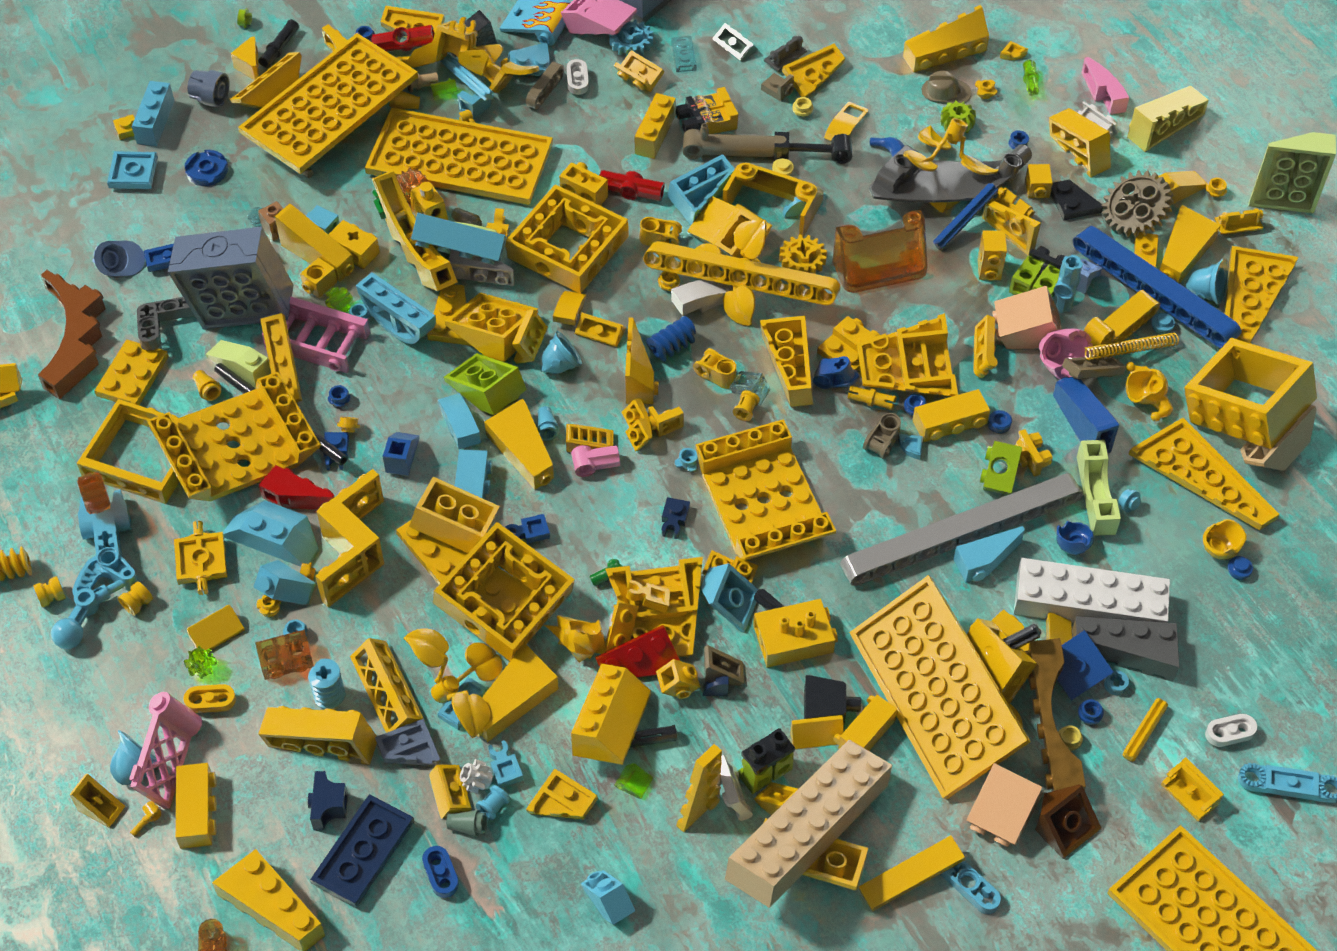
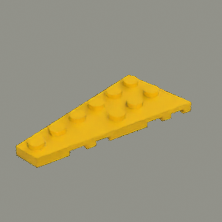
(1193, 463)

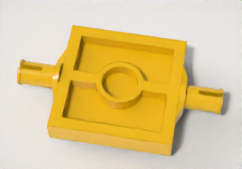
(200, 557)

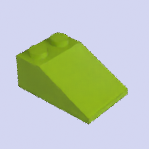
(487, 382)

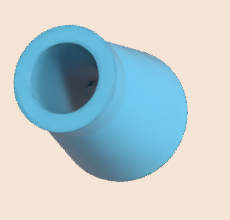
(547, 424)

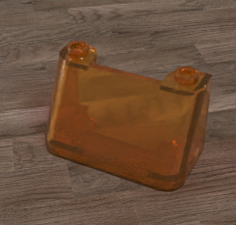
(881, 257)

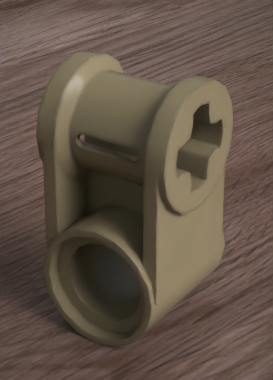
(881, 437)

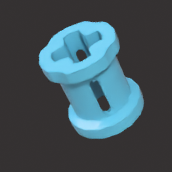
(493, 802)

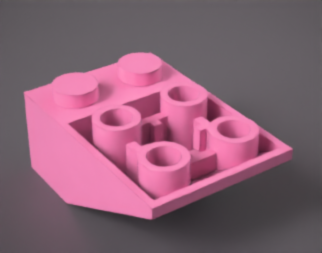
(597, 16)

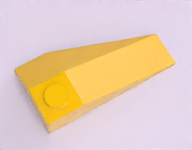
(638, 372)

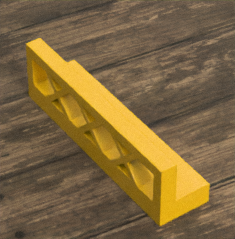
(388, 680)

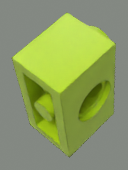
(1004, 453)

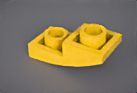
(639, 424)
(744, 567)

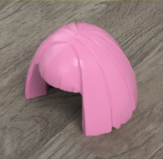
(1062, 345)

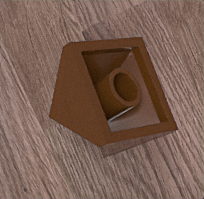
(1067, 819)

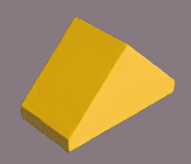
(246, 58)
(774, 796)
(95, 801)

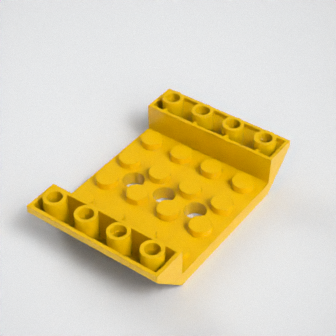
(261, 421)
(755, 466)

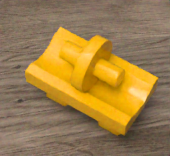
(1030, 454)

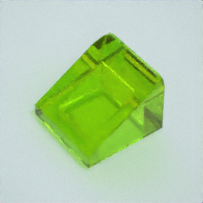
(634, 780)

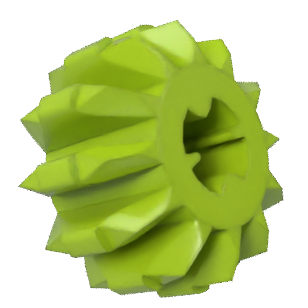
(958, 111)

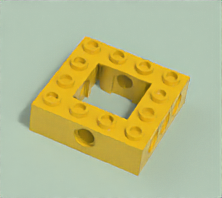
(559, 207)
(504, 549)

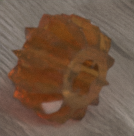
(409, 181)
(93, 492)

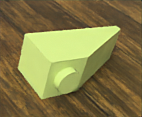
(241, 360)

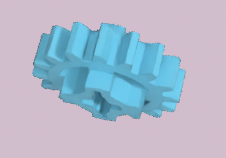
(632, 37)

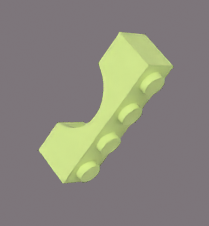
(1093, 469)

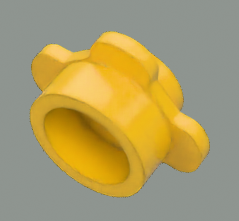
(986, 88)

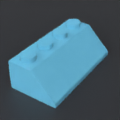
(458, 237)

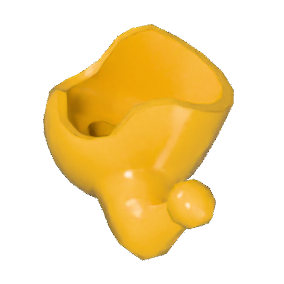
(1148, 387)

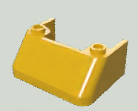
(777, 185)

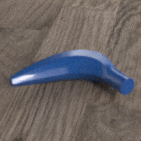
(892, 144)

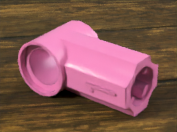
(589, 460)

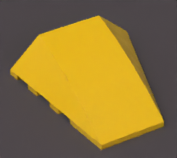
(909, 359)
(683, 602)

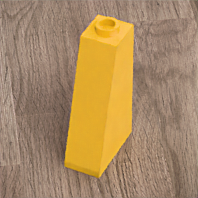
(309, 241)
(1188, 243)
(520, 442)
(517, 690)

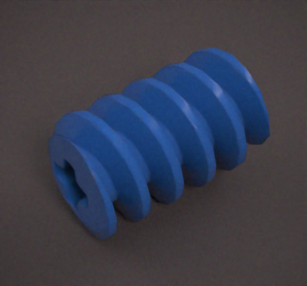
(672, 338)

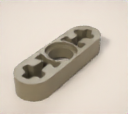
(545, 85)

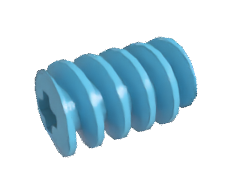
(326, 684)

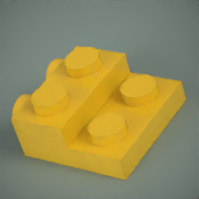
(845, 339)

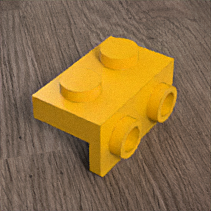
(640, 71)

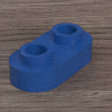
(440, 873)

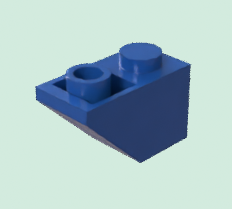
(400, 453)

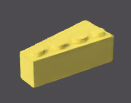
(1165, 117)

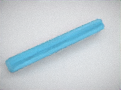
(467, 77)

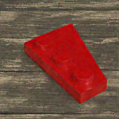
(642, 654)

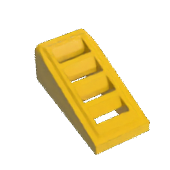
(588, 432)

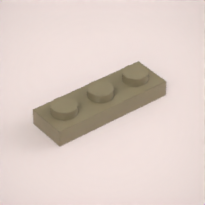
(1084, 368)

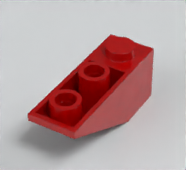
(291, 491)

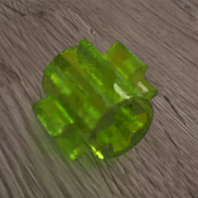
(339, 299)
(200, 662)

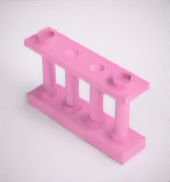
(334, 322)

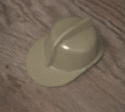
(945, 88)

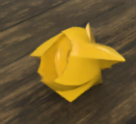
(579, 637)

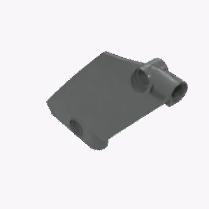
(948, 183)

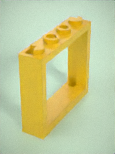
(118, 477)

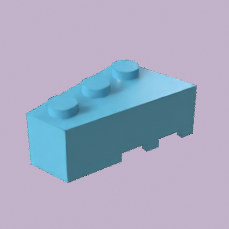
(695, 189)

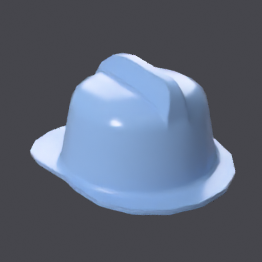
(119, 258)

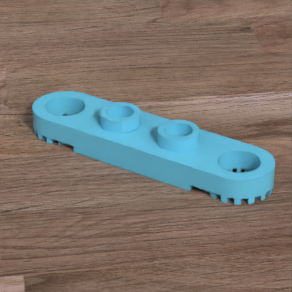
(1288, 782)

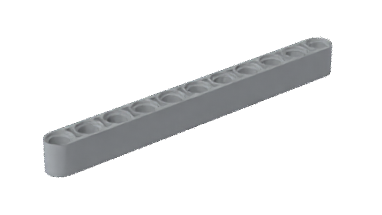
(960, 529)

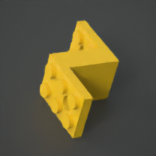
(350, 537)

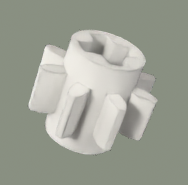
(476, 776)

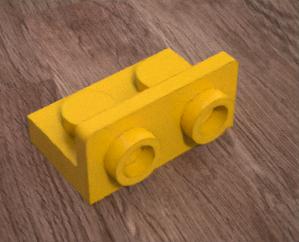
(529, 337)

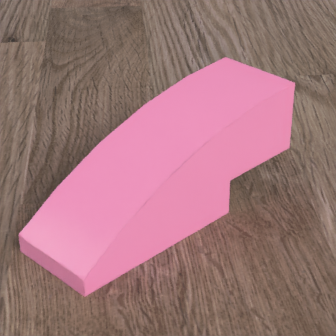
(1105, 86)

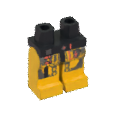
(713, 109)

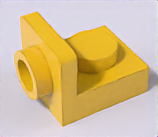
(667, 421)

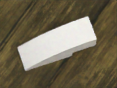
(699, 295)

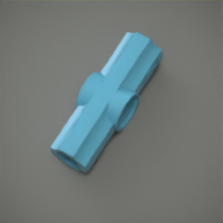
(1067, 283)

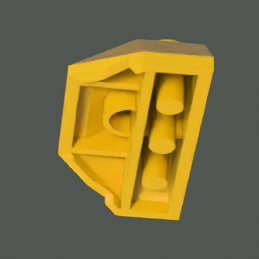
(270, 83)

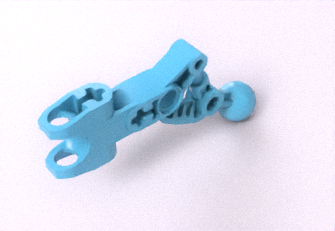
(107, 563)

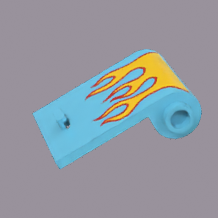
(537, 17)

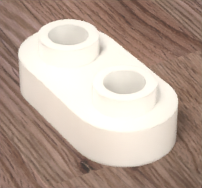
(577, 76)
(1228, 729)

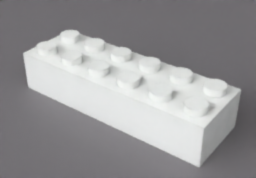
(1088, 592)

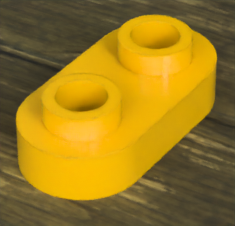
(210, 698)

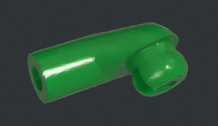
(601, 576)

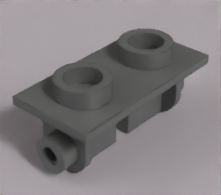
(786, 53)

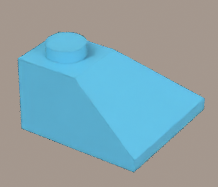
(730, 594)

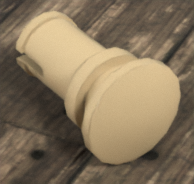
(423, 81)

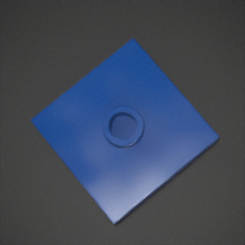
(1082, 665)

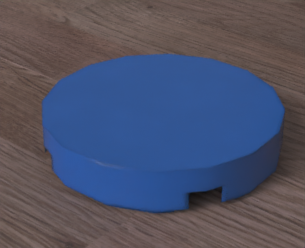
(206, 168)

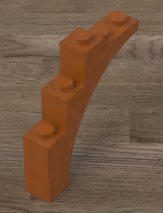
(75, 355)

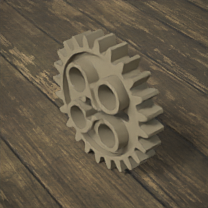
(1137, 203)

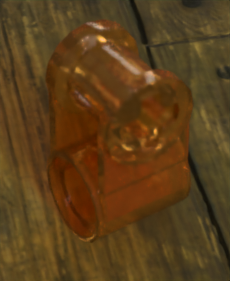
(219, 939)

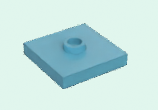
(132, 170)

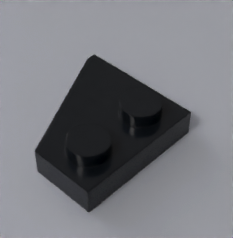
(1073, 201)

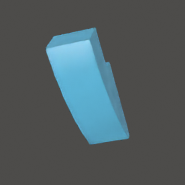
(459, 421)

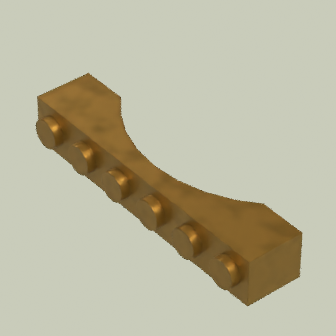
(1063, 766)

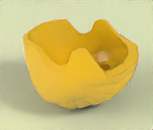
(1224, 539)

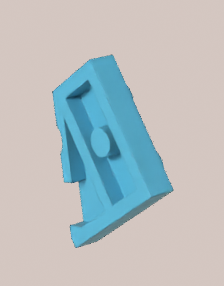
(531, 56)

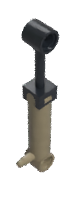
(702, 143)

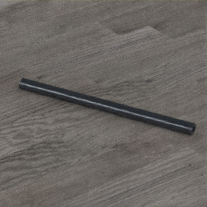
(244, 387)

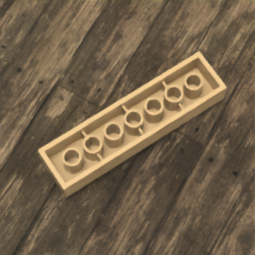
(807, 823)

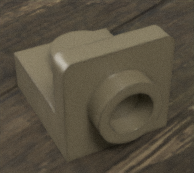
(778, 86)

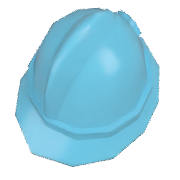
(1209, 282)
(560, 355)
(125, 758)

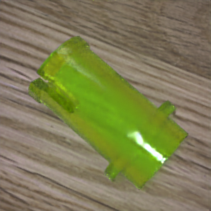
(444, 87)

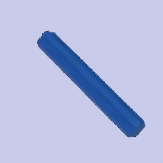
(965, 216)

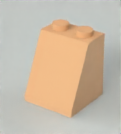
(1026, 318)
(1004, 805)

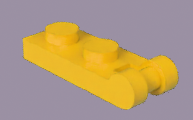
(984, 346)

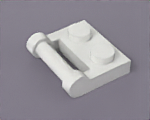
(733, 794)

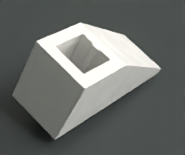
(478, 271)

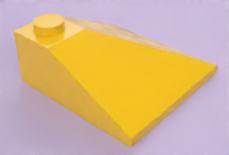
(489, 324)

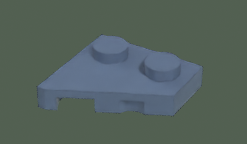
(408, 745)

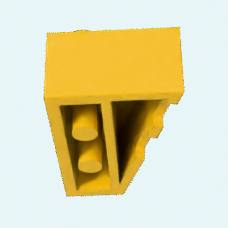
(1083, 139)

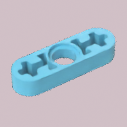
(968, 893)

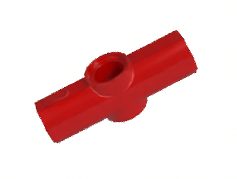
(415, 37)
(633, 185)

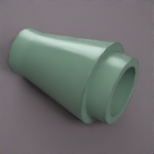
(468, 822)

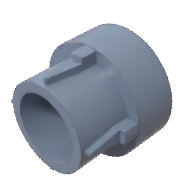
(209, 87)

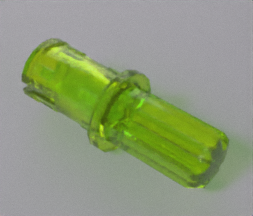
(1031, 77)

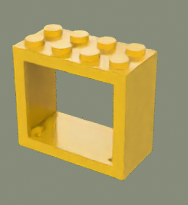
(1260, 424)

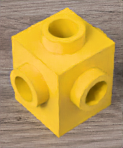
(678, 679)

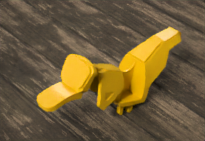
(461, 41)

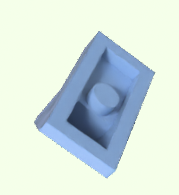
(1088, 272)

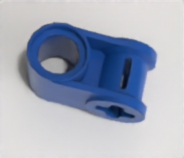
(835, 373)

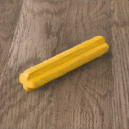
(1145, 729)

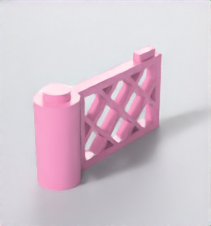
(177, 722)

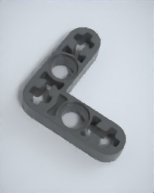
(158, 313)

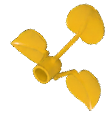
(953, 135)
(749, 238)
(470, 709)

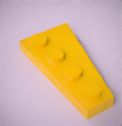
(704, 787)

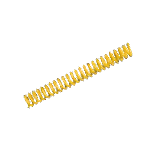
(1169, 340)

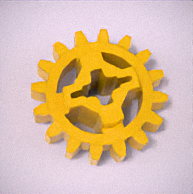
(803, 254)

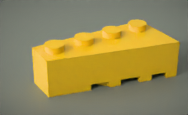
(789, 352)

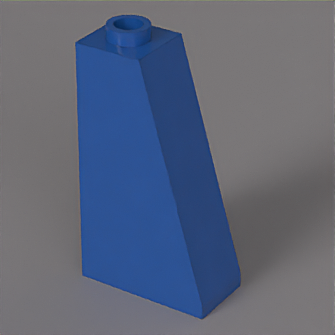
(1085, 412)

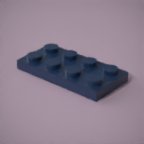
(362, 850)

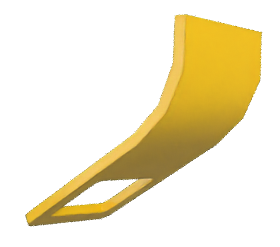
(843, 122)

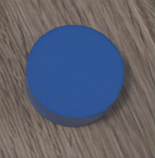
(999, 422)

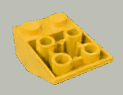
(718, 224)

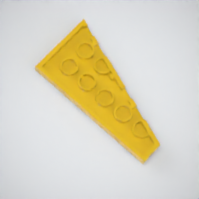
(1253, 286)
(500, 589)

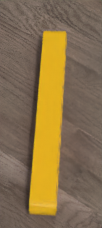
(751, 269)

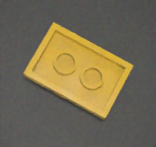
(131, 373)

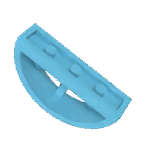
(395, 310)

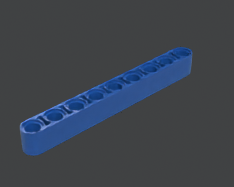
(1170, 294)

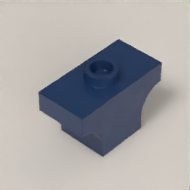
(327, 801)

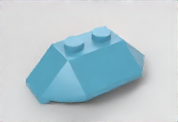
(274, 532)

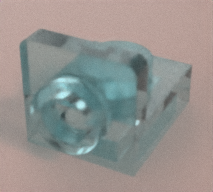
(752, 382)

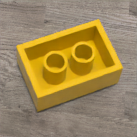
(453, 515)

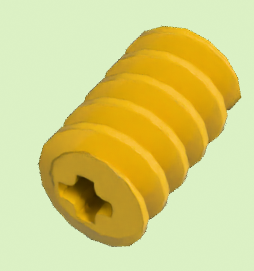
(14, 564)

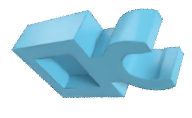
(505, 767)

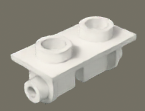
(1093, 113)

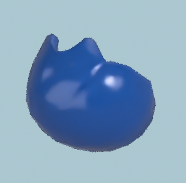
(1074, 537)

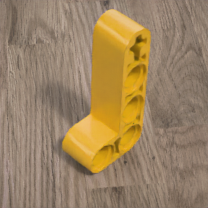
(1122, 321)

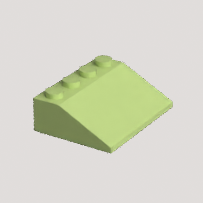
(1294, 172)

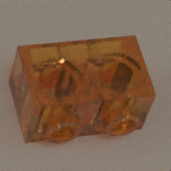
(283, 650)

